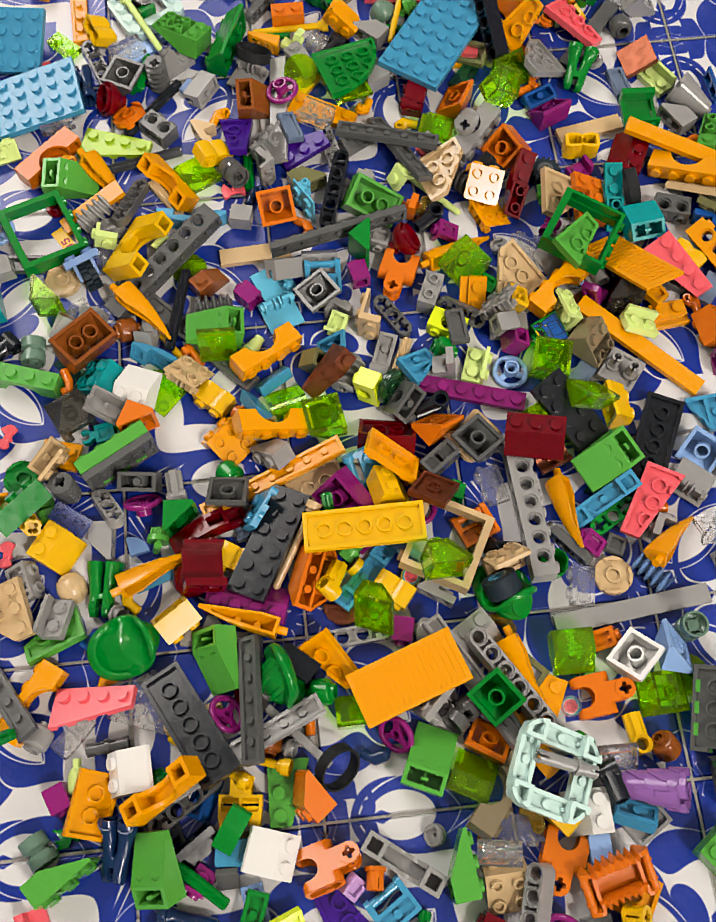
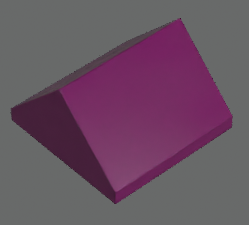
(549, 113)

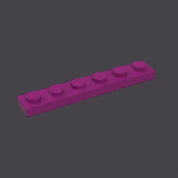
(475, 393)

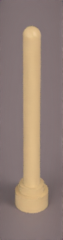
(310, 507)

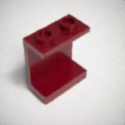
(202, 565)

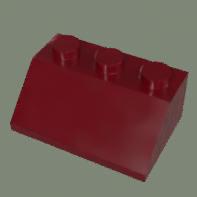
(629, 151)
(398, 432)
(535, 436)

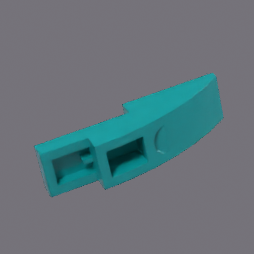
(612, 187)

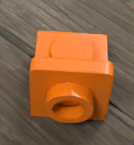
(411, 206)
(606, 637)

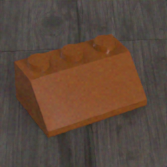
(82, 340)

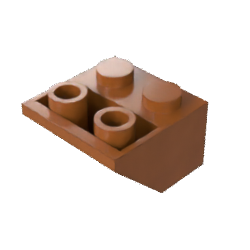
(252, 99)

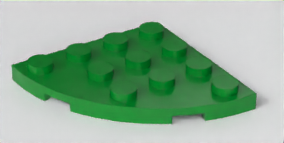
(346, 66)

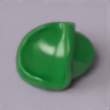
(513, 608)
(123, 648)
(279, 677)

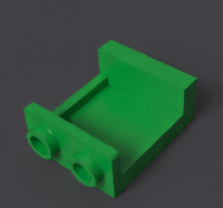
(638, 104)

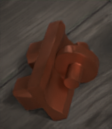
(547, 466)

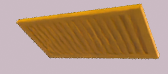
(635, 264)
(408, 677)

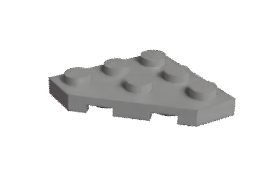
(540, 61)

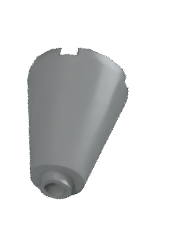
(691, 95)

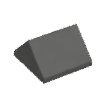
(123, 73)
(316, 290)
(478, 438)
(228, 492)

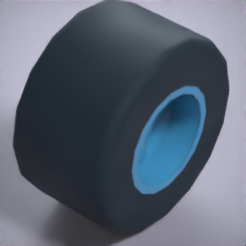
(501, 584)

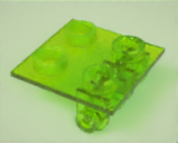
(168, 395)

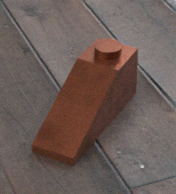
(329, 370)

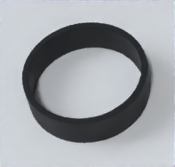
(252, 53)
(631, 186)
(347, 777)

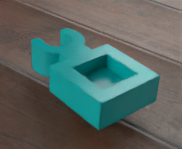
(101, 434)

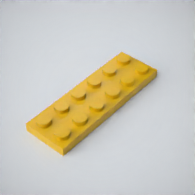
(364, 526)

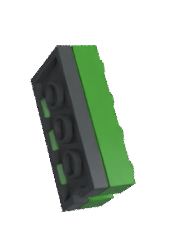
(119, 453)
(703, 709)

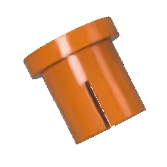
(375, 878)

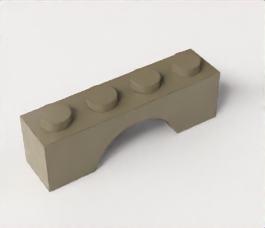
(487, 817)

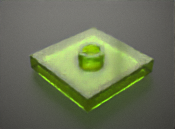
(196, 176)
(216, 343)

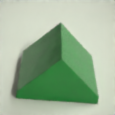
(360, 241)
(178, 515)
(496, 696)

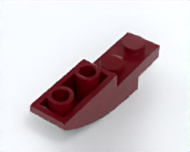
(517, 183)
(209, 526)

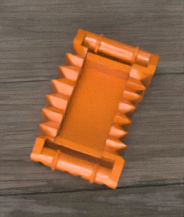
(618, 878)

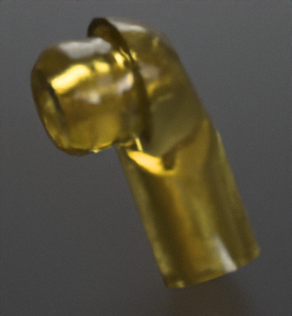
(423, 203)
(503, 622)
(537, 821)

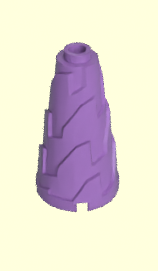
(660, 787)

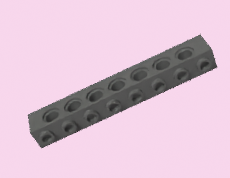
(173, 260)

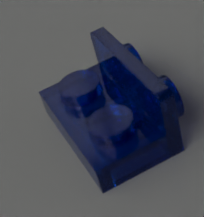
(69, 519)

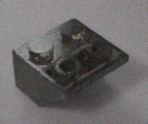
(623, 295)

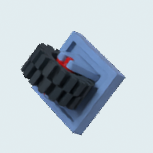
(85, 268)

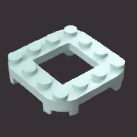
(129, 23)
(525, 795)

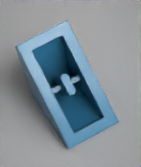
(336, 338)

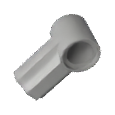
(175, 485)

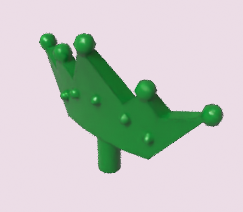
(64, 842)

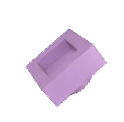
(354, 887)

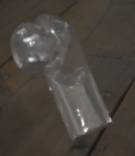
(77, 305)

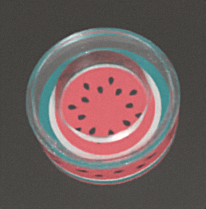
(571, 706)

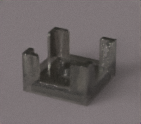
(68, 414)

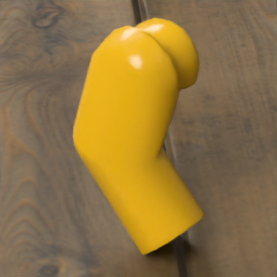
(405, 123)
(131, 605)

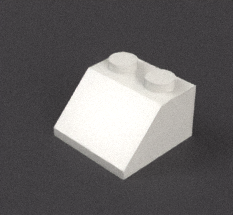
(138, 385)
(634, 655)
(129, 771)
(600, 817)
(270, 854)

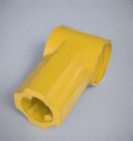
(32, 526)
(330, 583)
(636, 730)

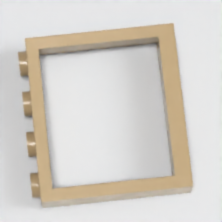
(455, 584)

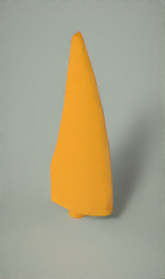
(96, 168)
(433, 256)
(135, 302)
(563, 501)
(663, 546)
(141, 576)
(252, 621)
(517, 653)

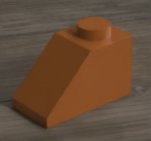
(207, 282)

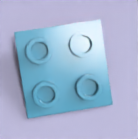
(303, 199)
(270, 288)
(280, 310)

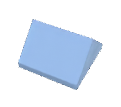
(699, 448)
(676, 656)

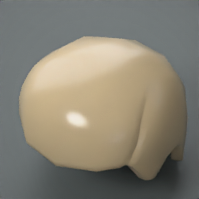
(72, 587)

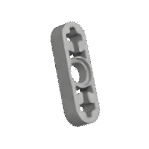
(107, 515)

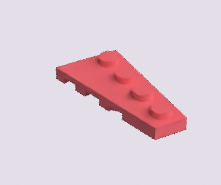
(570, 21)
(671, 251)
(649, 498)
(88, 703)

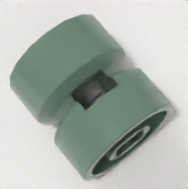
(33, 351)
(692, 626)
(38, 851)

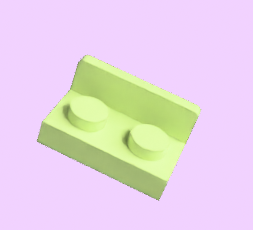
(658, 77)
(9, 151)
(567, 309)
(639, 320)
(476, 364)

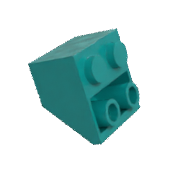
(643, 221)
(102, 373)

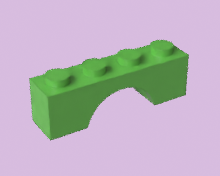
(42, 382)

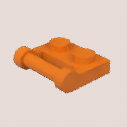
(470, 533)

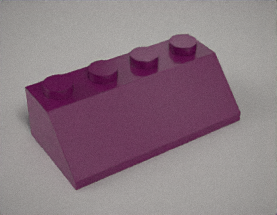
(346, 492)
(276, 602)

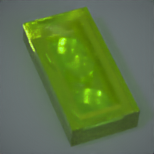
(64, 45)

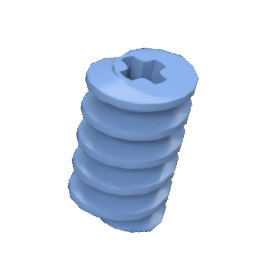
(656, 574)

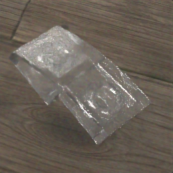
(72, 738)

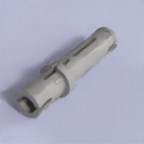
(574, 766)

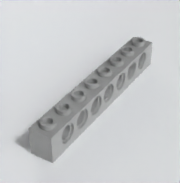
(537, 570)

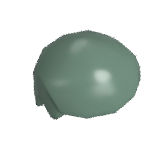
(382, 11)

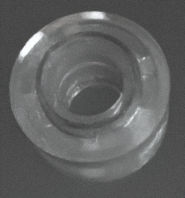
(315, 41)

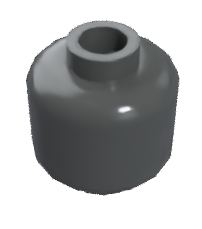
(620, 26)

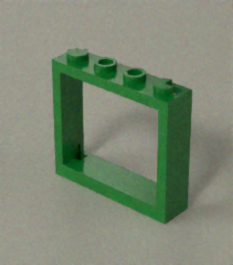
(33, 205)
(596, 210)

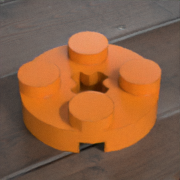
(128, 116)

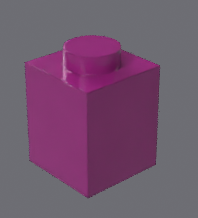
(358, 273)
(247, 295)
(515, 341)
(402, 631)
(57, 799)

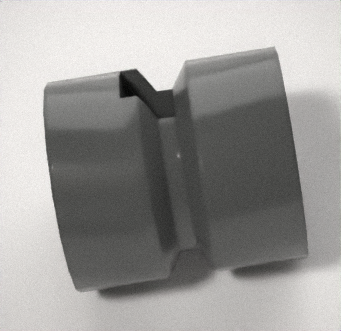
(233, 172)
(460, 716)

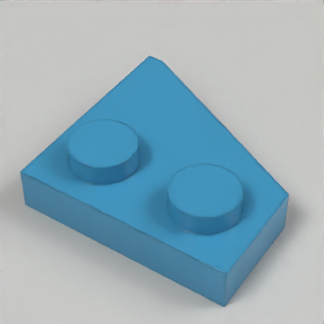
(416, 365)
(704, 409)
(258, 509)

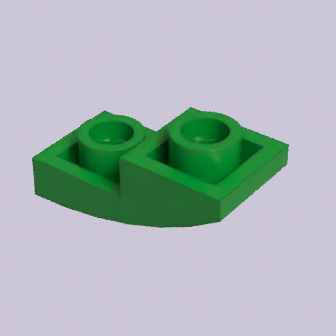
(231, 829)

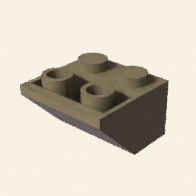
(591, 340)

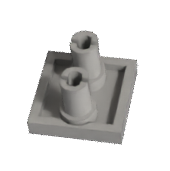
(621, 368)
(429, 709)

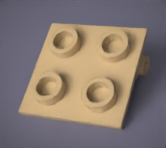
(187, 374)

